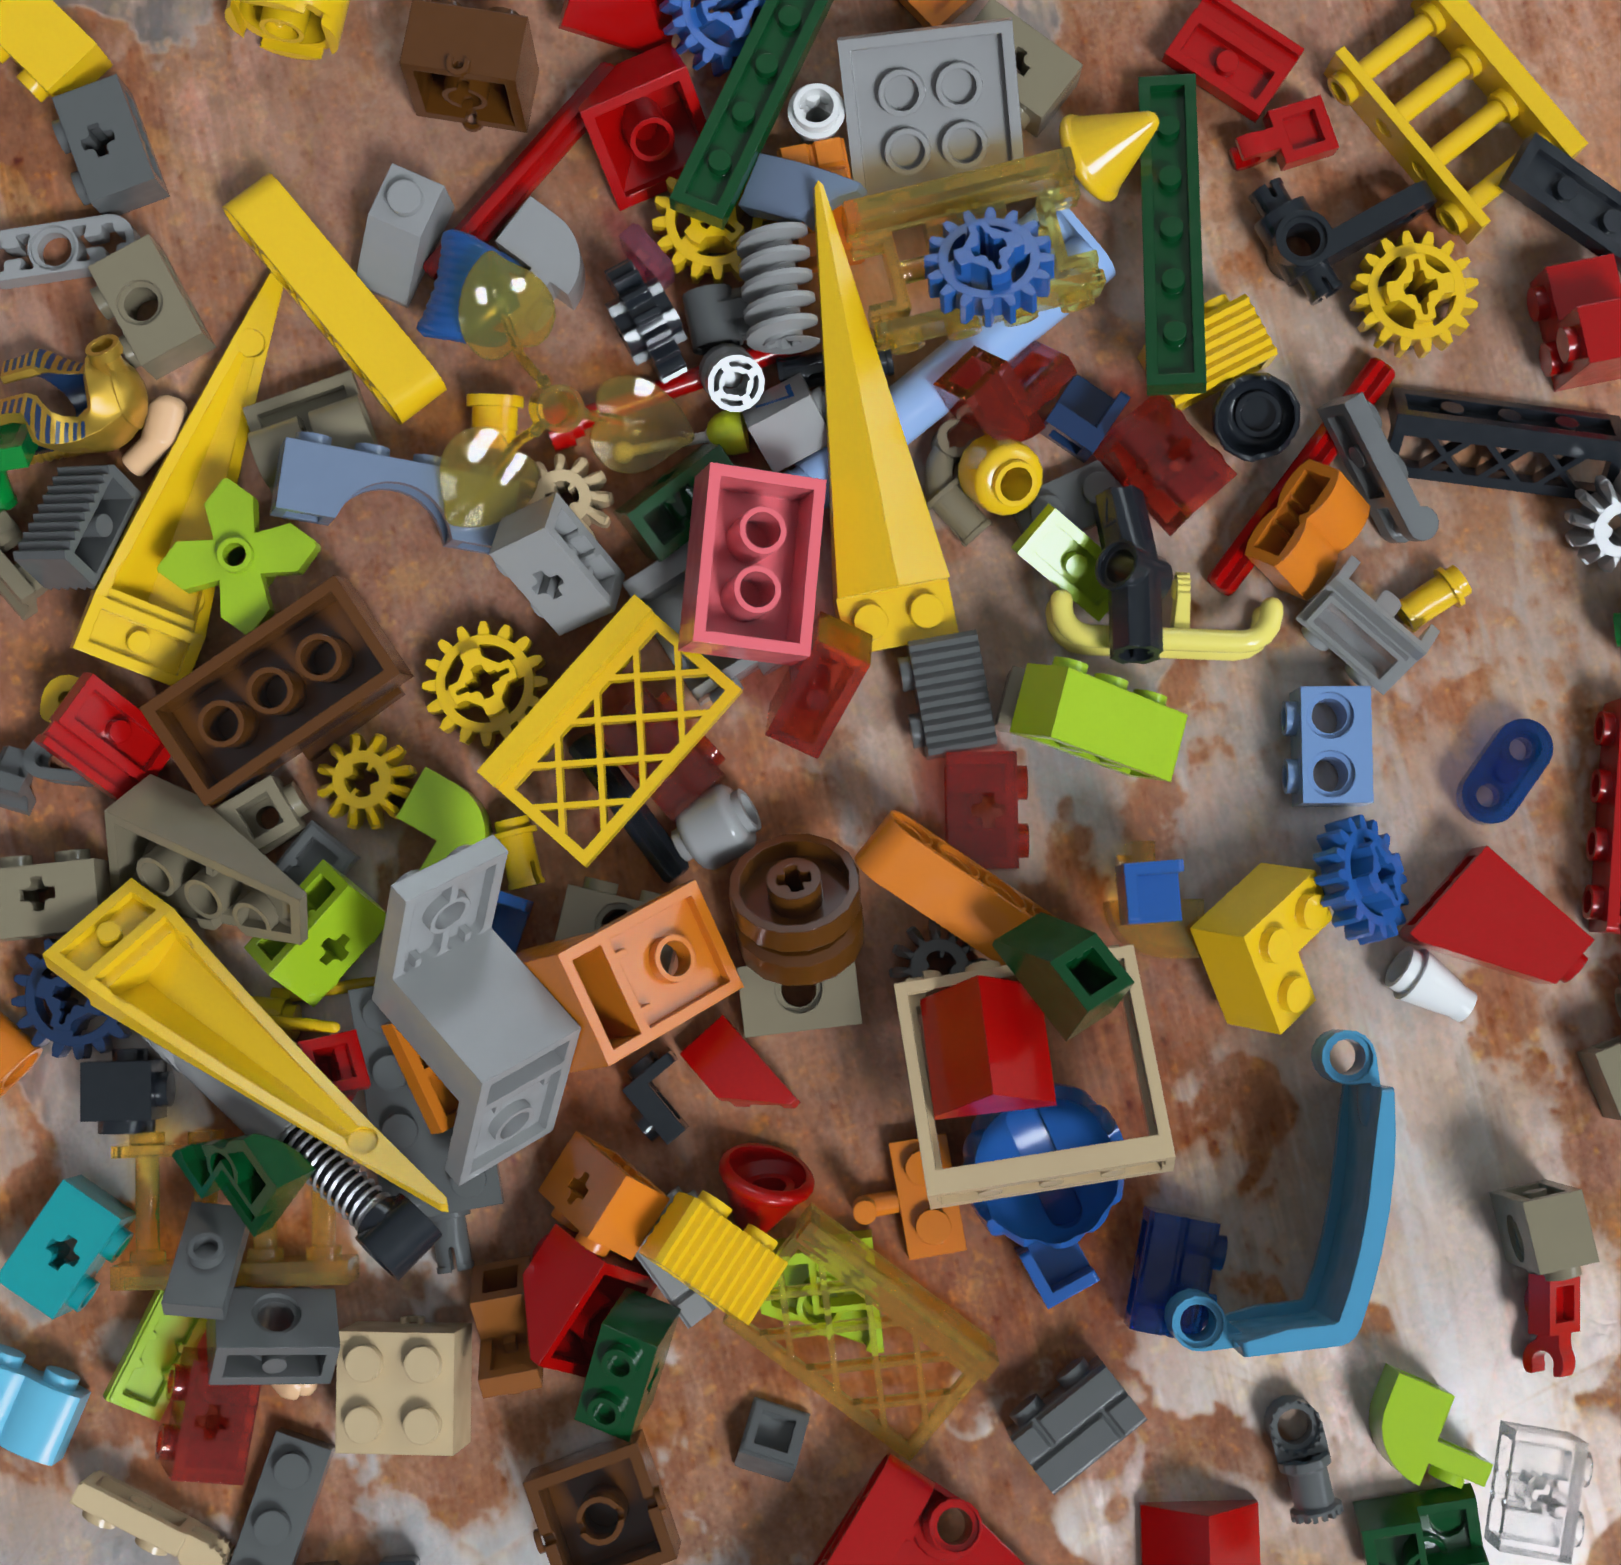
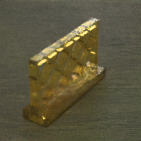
(904, 1305)

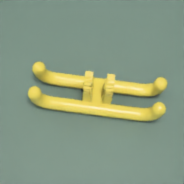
(1179, 639)

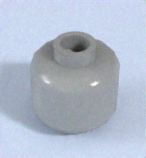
(717, 827)

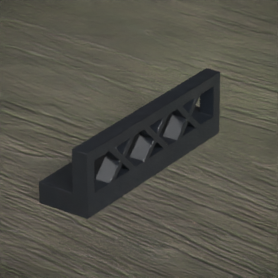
(1503, 425)

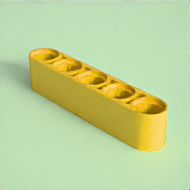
(334, 298)

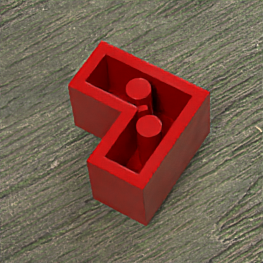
(1578, 321)

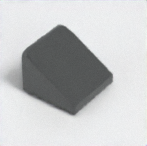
(772, 1440)

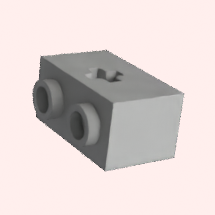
(557, 564)

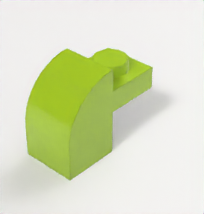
(445, 814)
(1406, 1429)

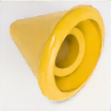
(1106, 147)

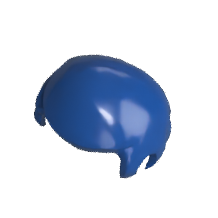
(1054, 1216)

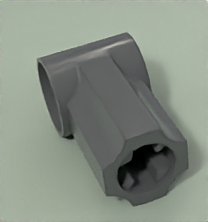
(714, 316)

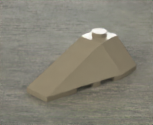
(200, 864)

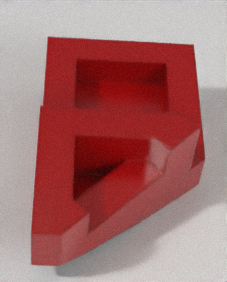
(735, 1069)

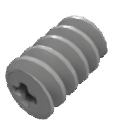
(773, 288)

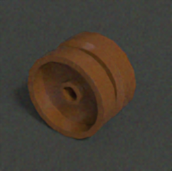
(797, 909)

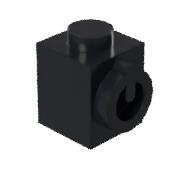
(126, 1092)

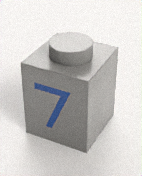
(788, 422)

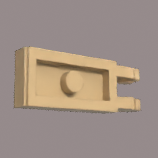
(155, 1525)

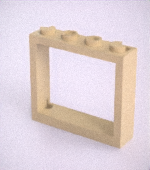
(1043, 1170)

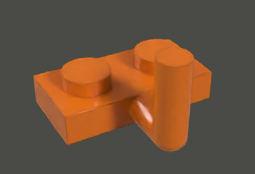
(925, 1230)

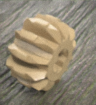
(580, 487)

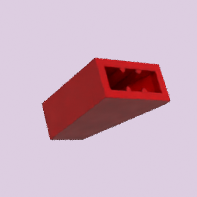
(1498, 922)

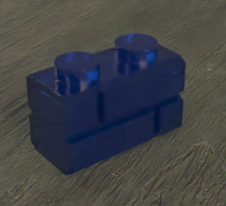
(1173, 1255)

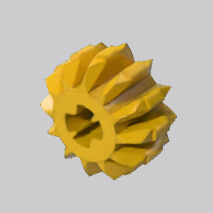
(350, 770)

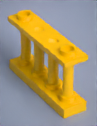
(1476, 56)

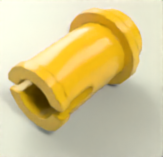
(1433, 597)
(522, 859)

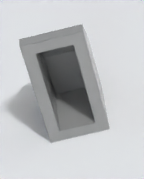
(402, 233)

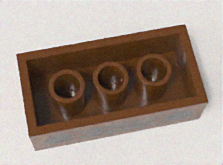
(276, 691)

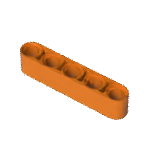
(943, 883)

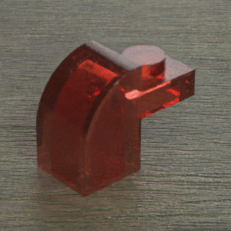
(1003, 395)

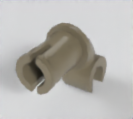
(944, 493)

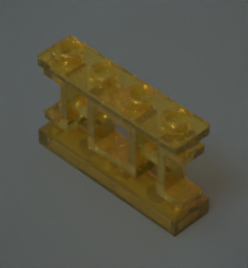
(873, 218)

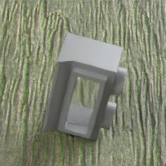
(1363, 631)

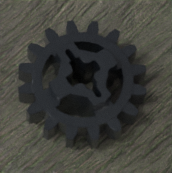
(646, 321)

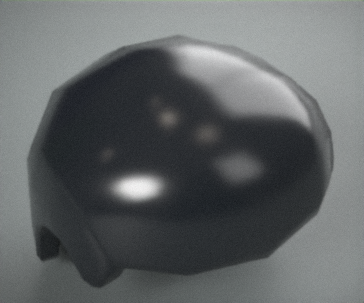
(1255, 416)

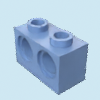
(1346, 748)

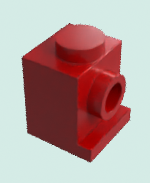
(340, 1060)

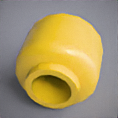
(1000, 475)

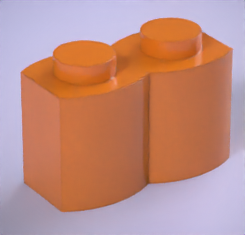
(1312, 523)

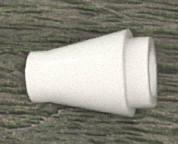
(816, 112)
(1427, 983)

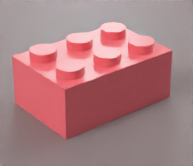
(752, 564)

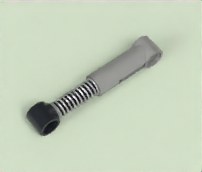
(386, 1225)

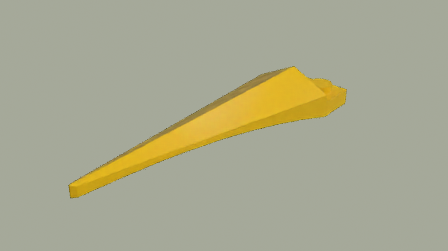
(882, 537)
(135, 611)
(164, 983)

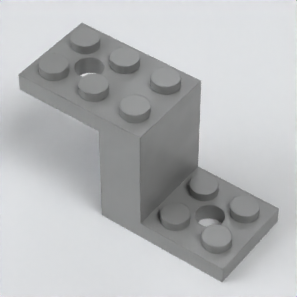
(473, 1007)

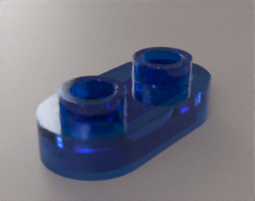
(1502, 773)

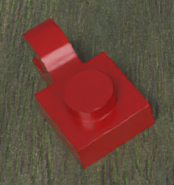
(1293, 134)
(1552, 1316)

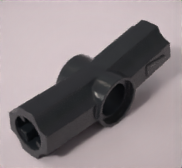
(1132, 574)

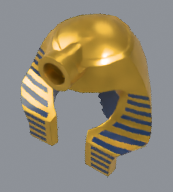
(103, 390)

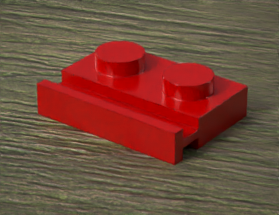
(1233, 56)
(103, 738)

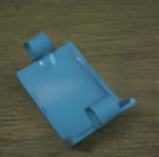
(1350, 1235)

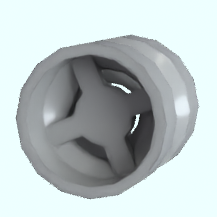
(724, 367)

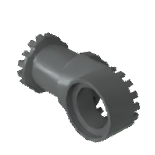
(1304, 1463)

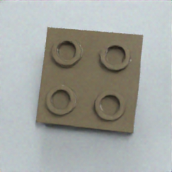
(324, 407)

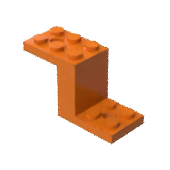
(610, 987)

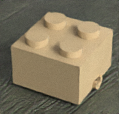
(404, 1387)

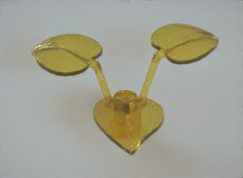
(484, 475)

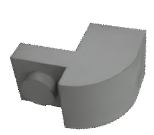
(546, 249)

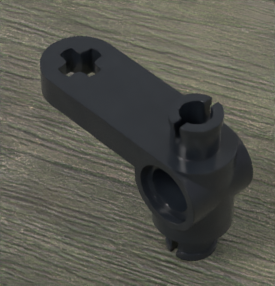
(1294, 218)

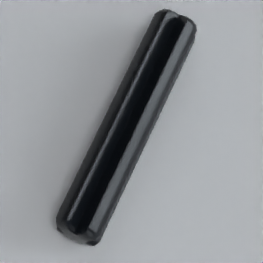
(643, 826)

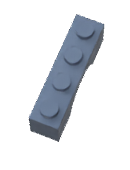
(320, 478)

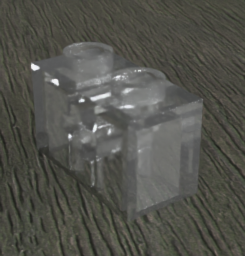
(1526, 1462)

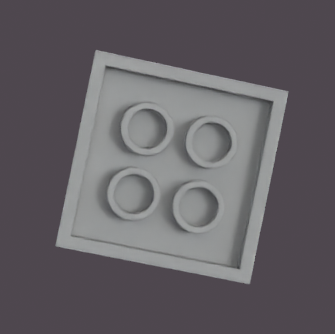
(930, 102)

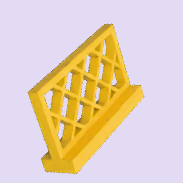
(571, 698)

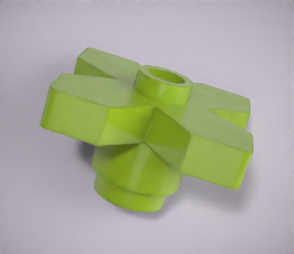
(235, 531)

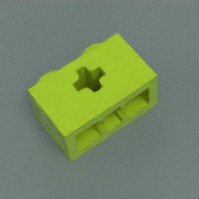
(340, 928)

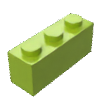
(1099, 719)

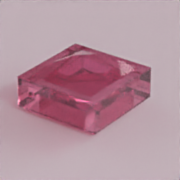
(647, 255)

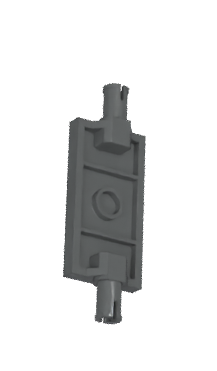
(399, 1119)

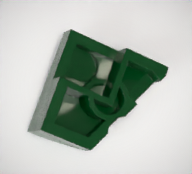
(253, 1173)
(1421, 1528)

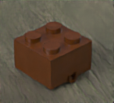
(470, 64)
(603, 1507)

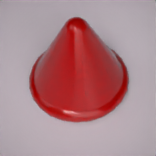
(763, 1183)

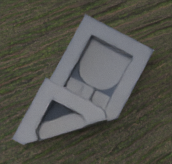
(784, 190)

